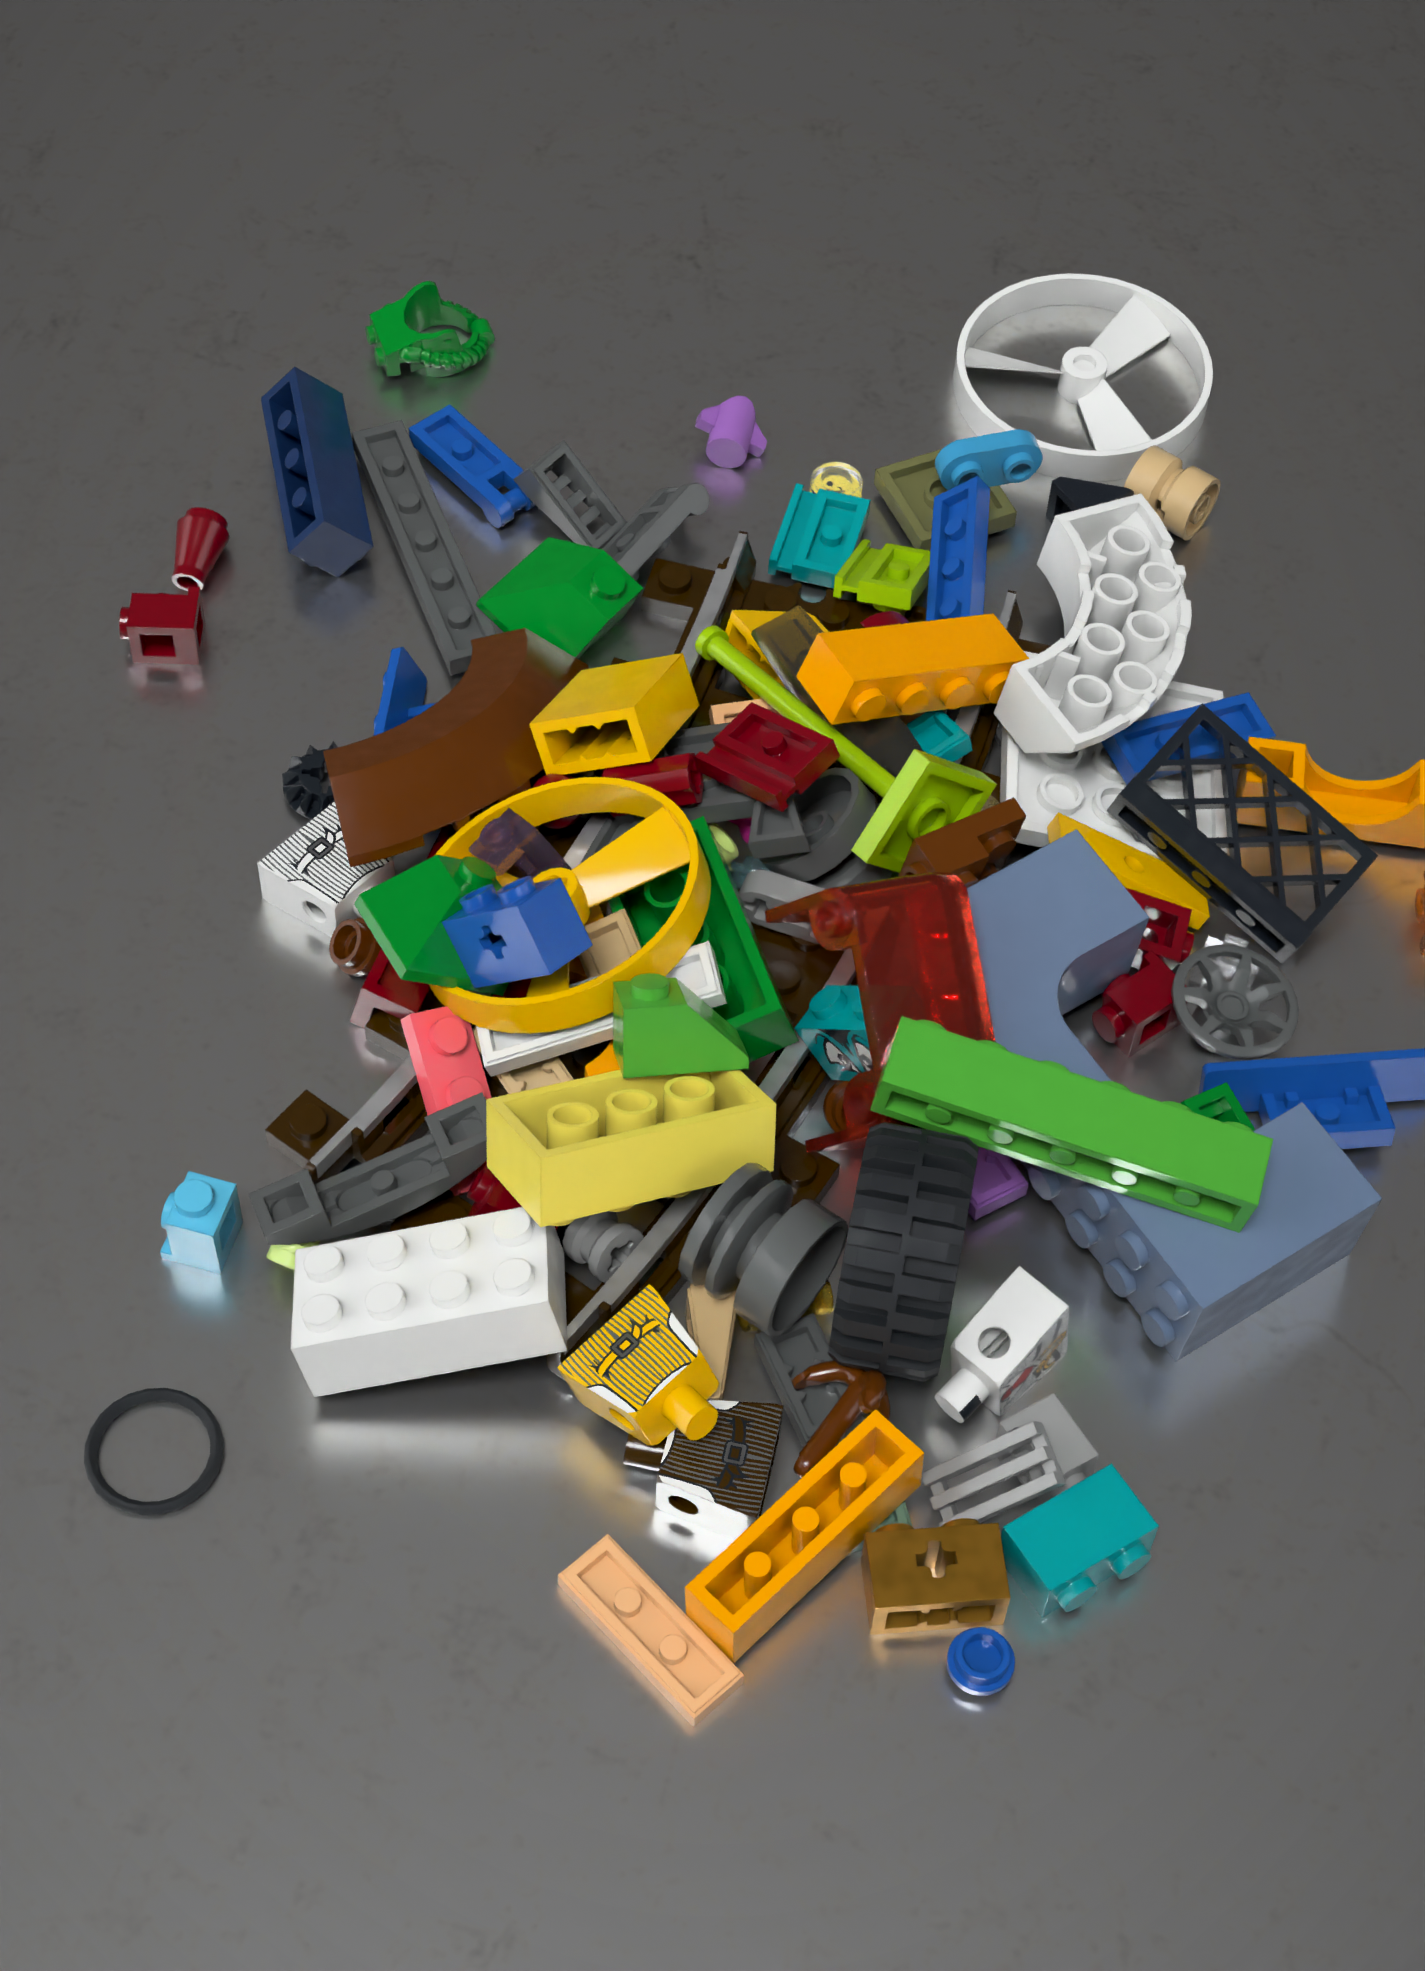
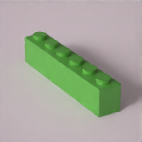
(1073, 1124)

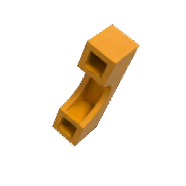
(1372, 810)

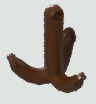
(864, 1394)

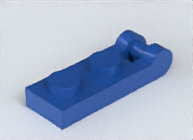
(471, 463)

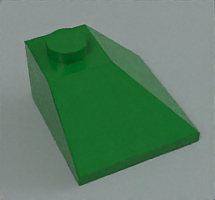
(563, 595)
(409, 915)

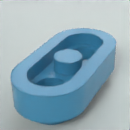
(993, 457)

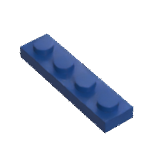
(958, 551)

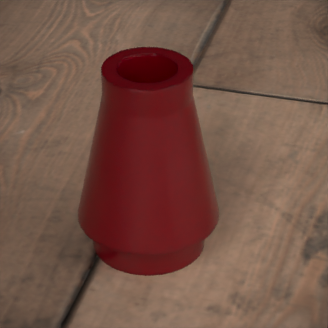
(199, 543)

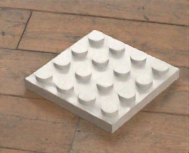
(1088, 781)

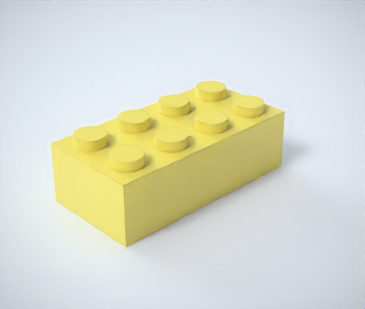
(625, 1140)

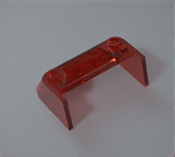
(911, 960)

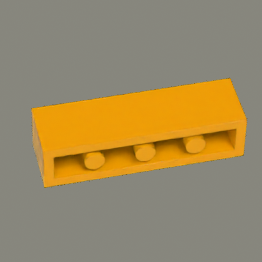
(909, 667)
(804, 1535)

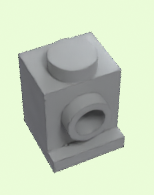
(1070, 1445)

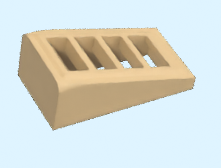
(711, 1327)

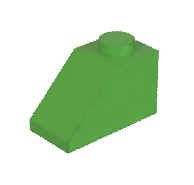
(670, 1030)

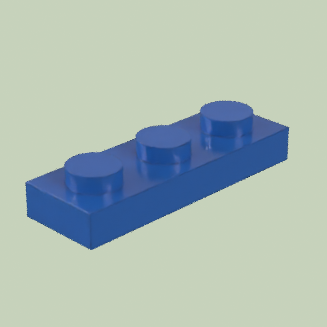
(1142, 740)

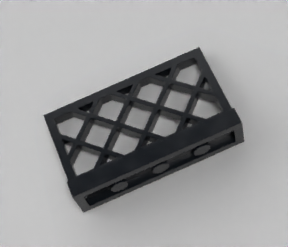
(1221, 875)

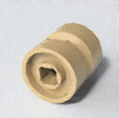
(1177, 495)

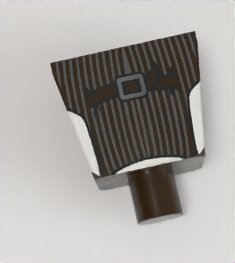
(720, 1477)

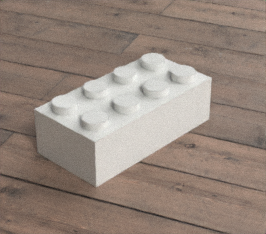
(428, 1301)

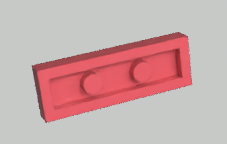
(445, 1064)

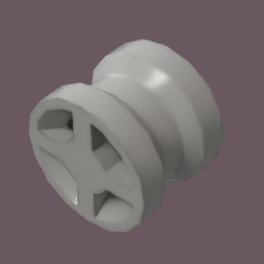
(601, 1243)

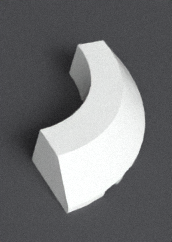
(1121, 629)

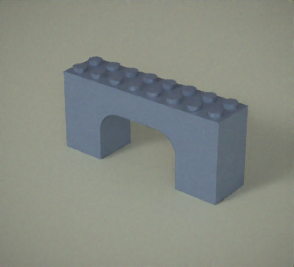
(1048, 942)

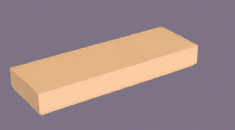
(650, 1630)

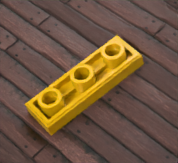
(1137, 869)

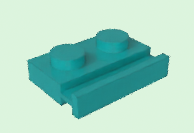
(818, 535)

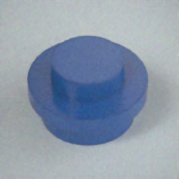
(980, 1661)

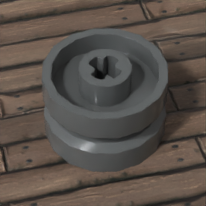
(833, 818)

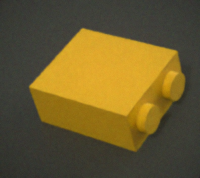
(615, 715)

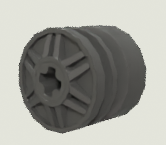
(763, 1248)

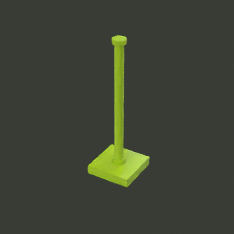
(916, 802)

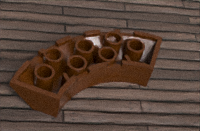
(453, 755)

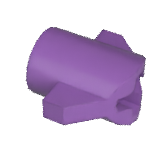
(731, 432)

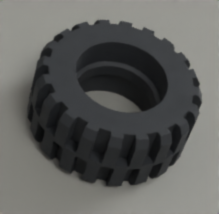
(903, 1251)

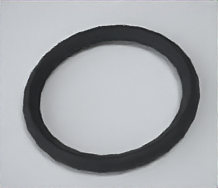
(170, 1504)

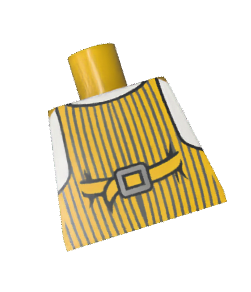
(644, 1373)

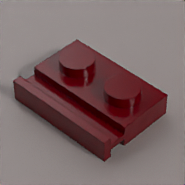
(767, 756)

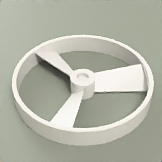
(1139, 326)

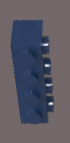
(316, 473)

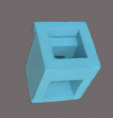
(201, 1222)

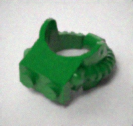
(398, 337)

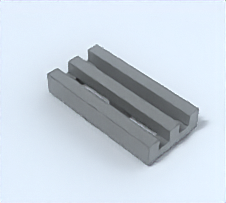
(945, 1498)

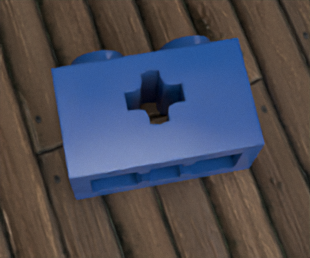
(516, 931)

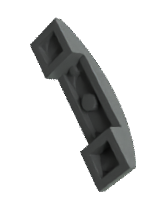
(378, 1189)

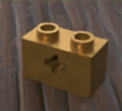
(968, 1586)

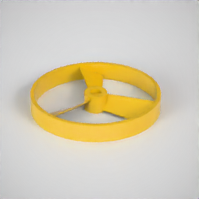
(636, 857)

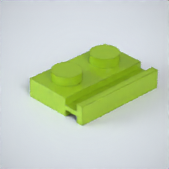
(884, 577)

